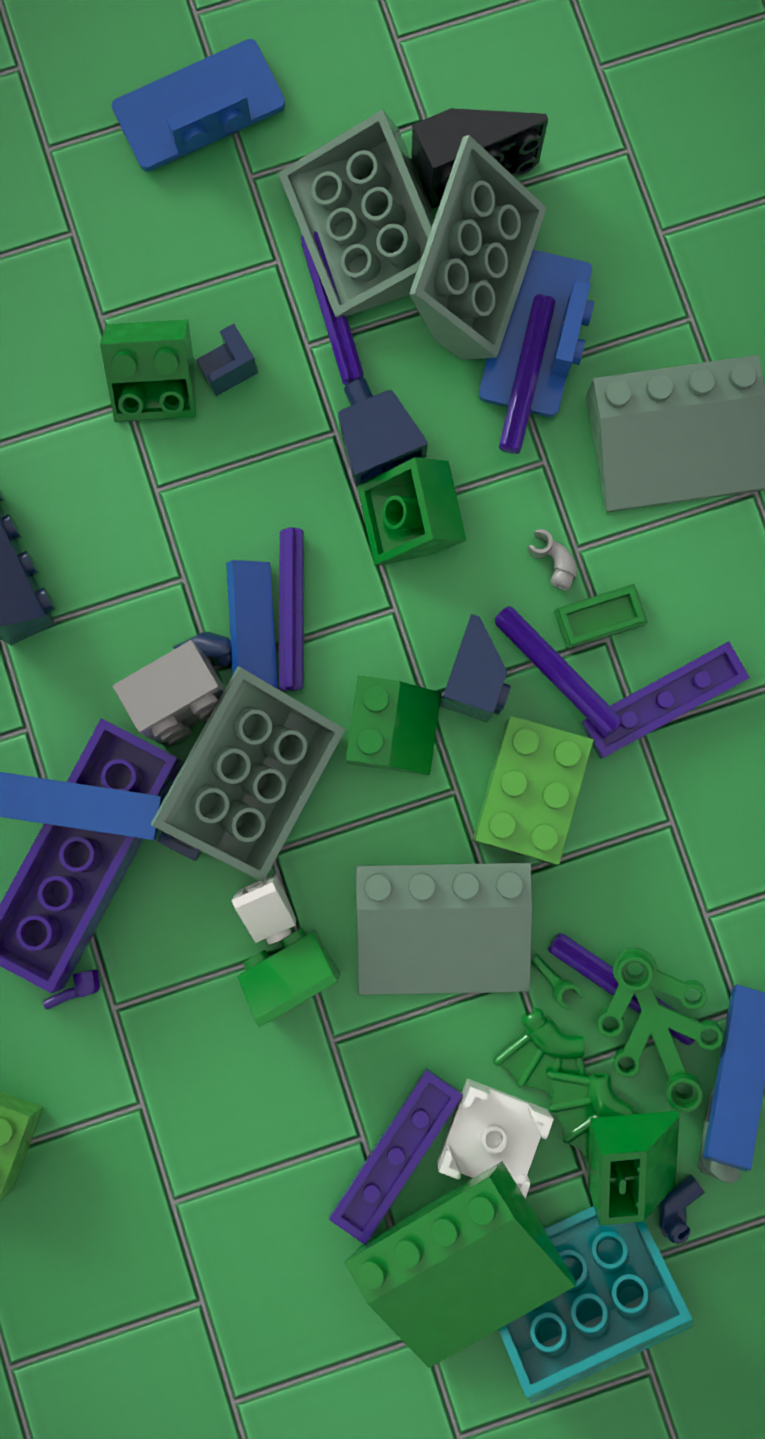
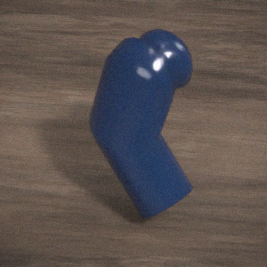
(214, 646)
(674, 1209)

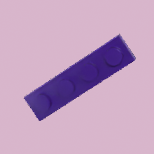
(670, 698)
(395, 1156)

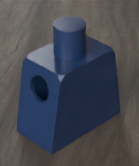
(377, 432)

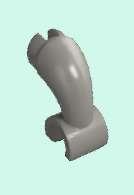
(564, 563)

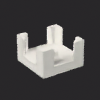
(493, 1129)

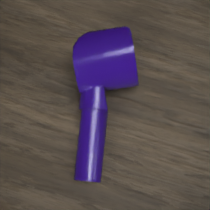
(85, 984)

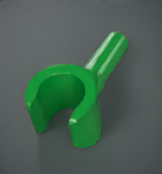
(555, 981)

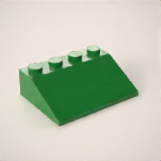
(460, 1267)

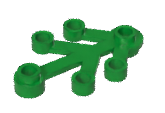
(657, 1020)

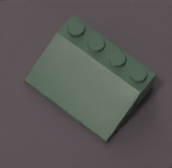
(366, 211)
(476, 254)
(679, 433)
(248, 775)
(444, 928)

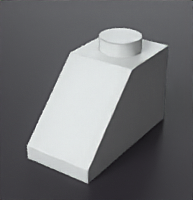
(265, 910)

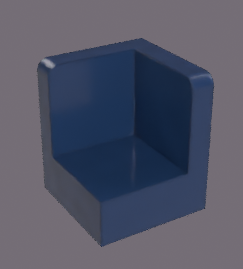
(228, 363)

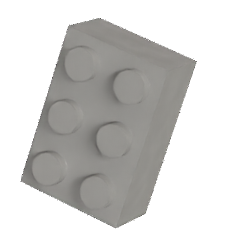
(171, 694)

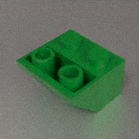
(149, 370)
(631, 1164)

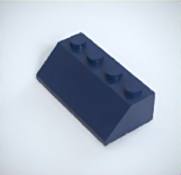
(22, 604)

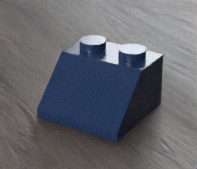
(477, 676)

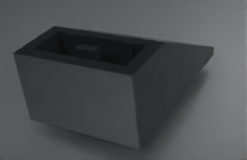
(508, 137)

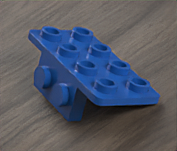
(198, 105)
(569, 285)

